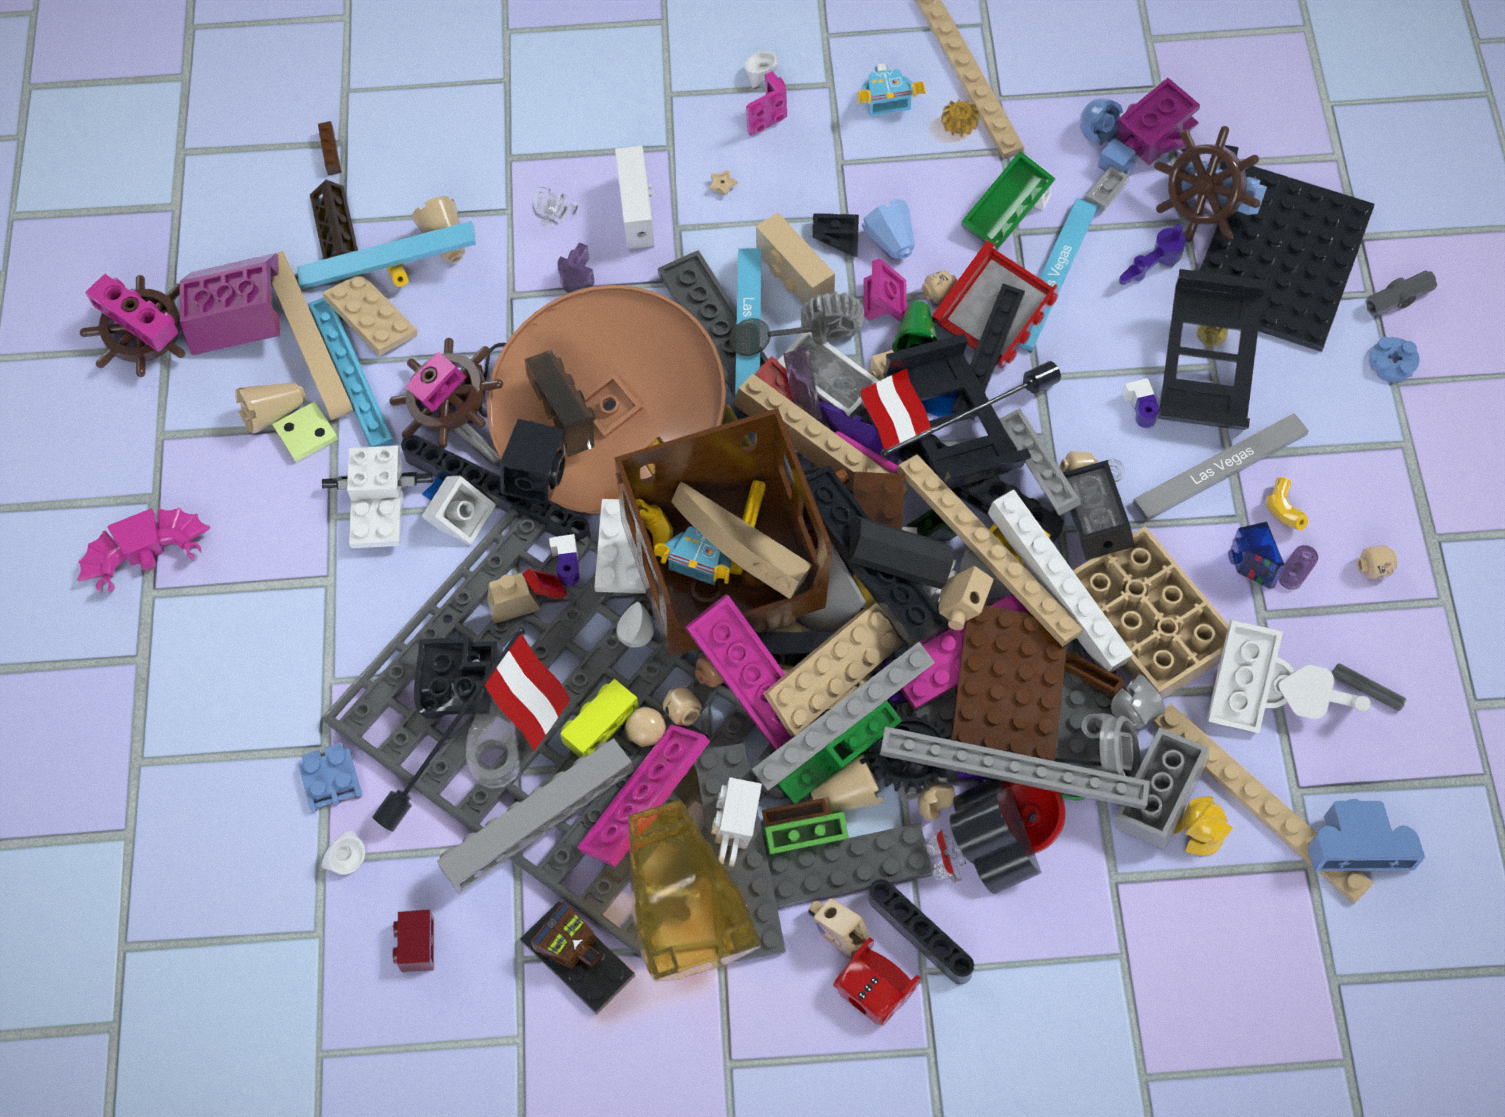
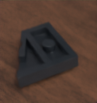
(837, 231)

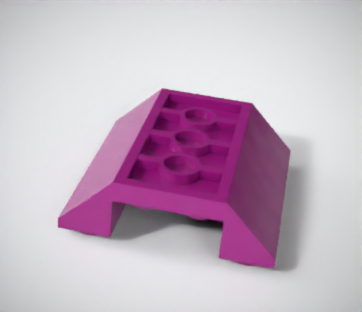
(229, 304)

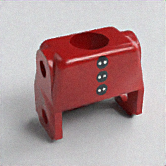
(875, 984)

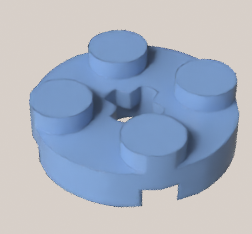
(1392, 346)

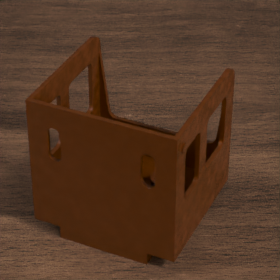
(724, 472)

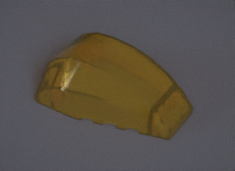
(683, 898)

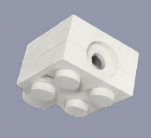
(736, 816)

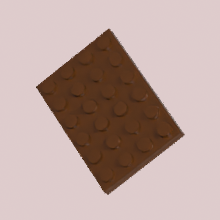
(1009, 684)

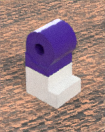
(1143, 400)
(568, 564)

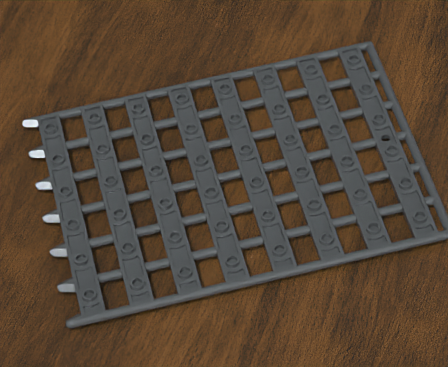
(579, 685)

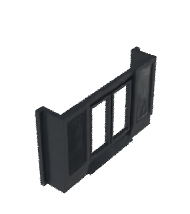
(1217, 303)
(941, 370)

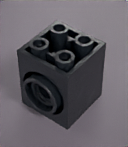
(533, 461)

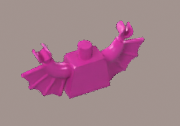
(139, 541)

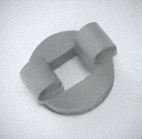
(1117, 743)

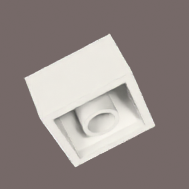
(459, 509)

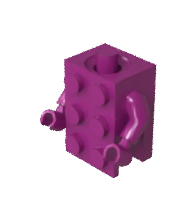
(1156, 121)

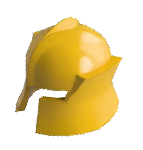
(1205, 823)

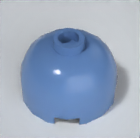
(1100, 120)

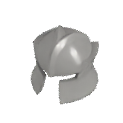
(1138, 702)

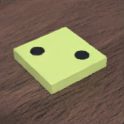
(305, 431)

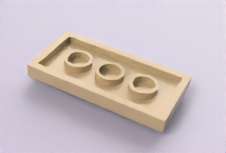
(370, 314)

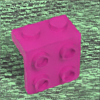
(768, 108)

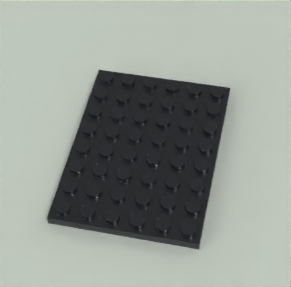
(1301, 246)

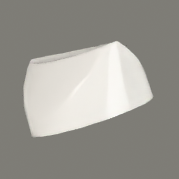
(759, 65)
(635, 626)
(344, 854)

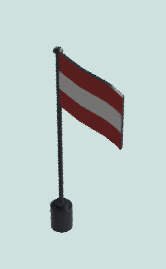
(903, 419)
(522, 691)

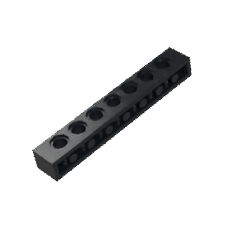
(980, 494)

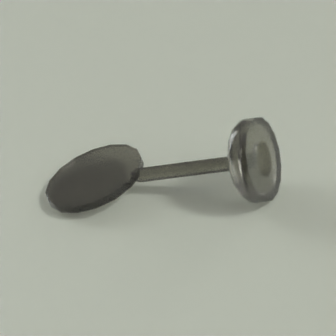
(753, 334)

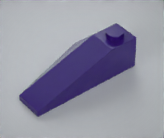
(854, 429)

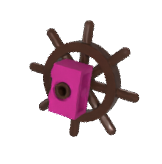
(438, 385)

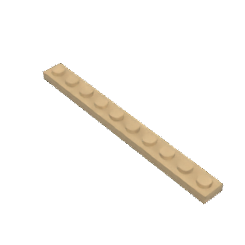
(971, 77)
(990, 550)
(1261, 802)

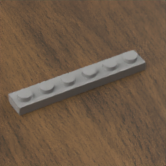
(1041, 462)

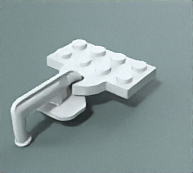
(615, 562)
(1252, 676)

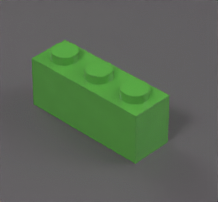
(805, 833)

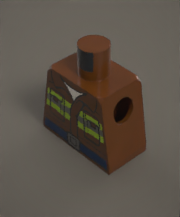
(566, 939)

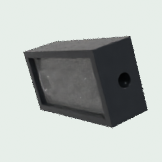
(1101, 516)

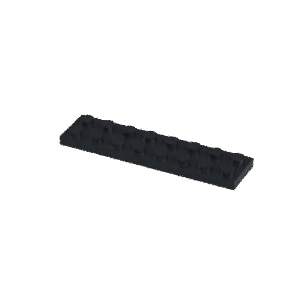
(899, 598)

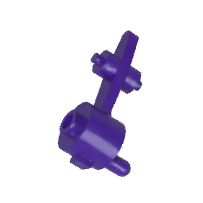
(1167, 251)

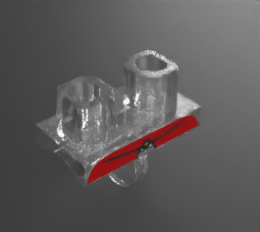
(942, 846)

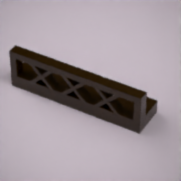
(336, 218)

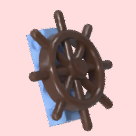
(1222, 187)

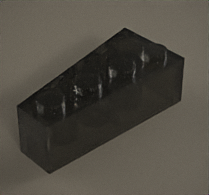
(562, 401)

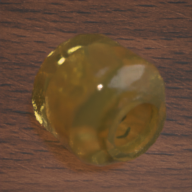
(1211, 335)

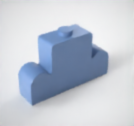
(1362, 840)

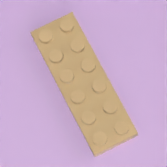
(832, 668)

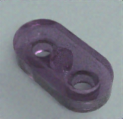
(1300, 566)

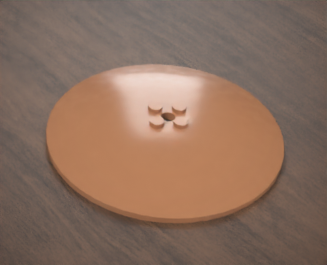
(620, 349)

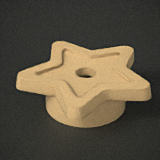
(722, 188)

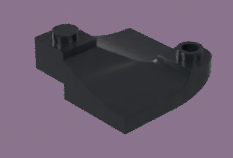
(450, 673)

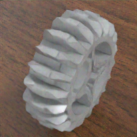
(842, 314)

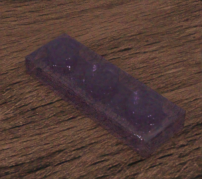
(802, 382)

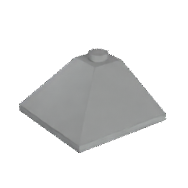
(842, 600)

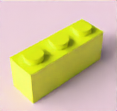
(599, 719)

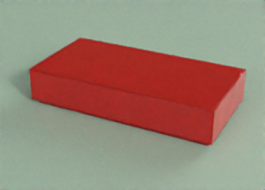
(545, 584)

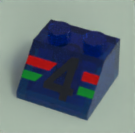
(1256, 554)

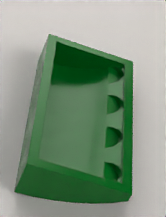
(1008, 200)

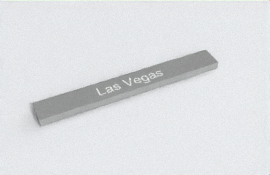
(1220, 467)

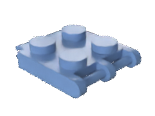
(329, 776)

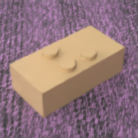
(793, 260)

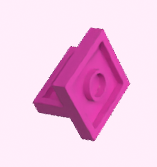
(884, 292)

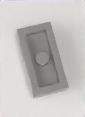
(1107, 188)

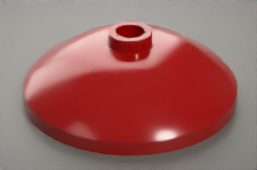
(1049, 812)

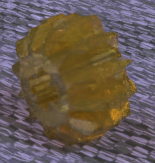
(960, 117)

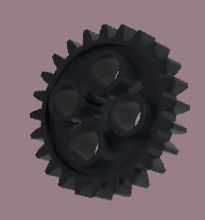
(892, 771)

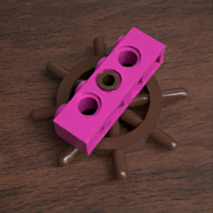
(137, 314)

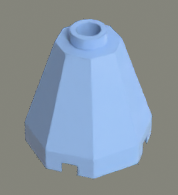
(891, 228)

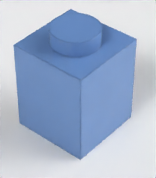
(1117, 156)

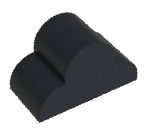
(993, 835)

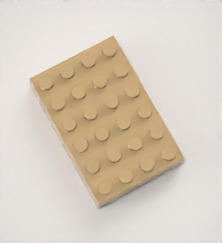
(1156, 613)

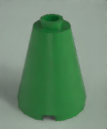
(915, 327)

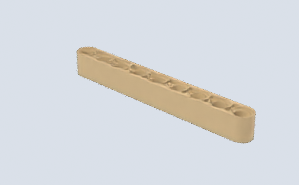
(310, 341)

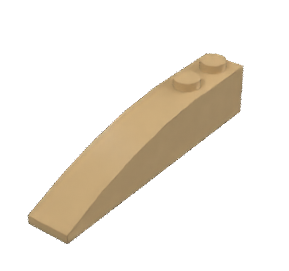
(742, 542)

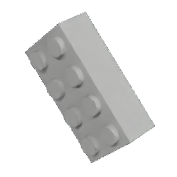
(1173, 771)

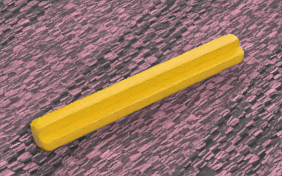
(751, 513)

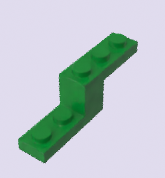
(839, 752)

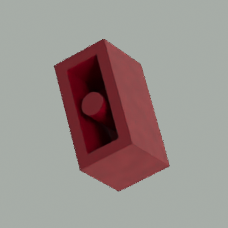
(414, 940)

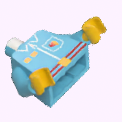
(889, 91)
(694, 557)

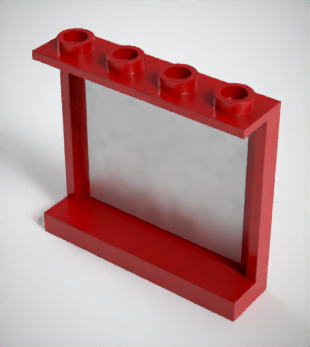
(974, 295)

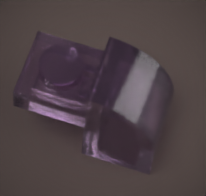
(573, 272)

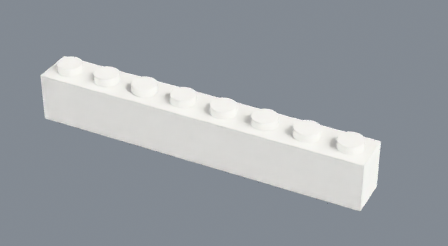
(1059, 580)

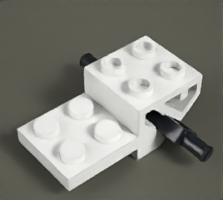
(376, 494)

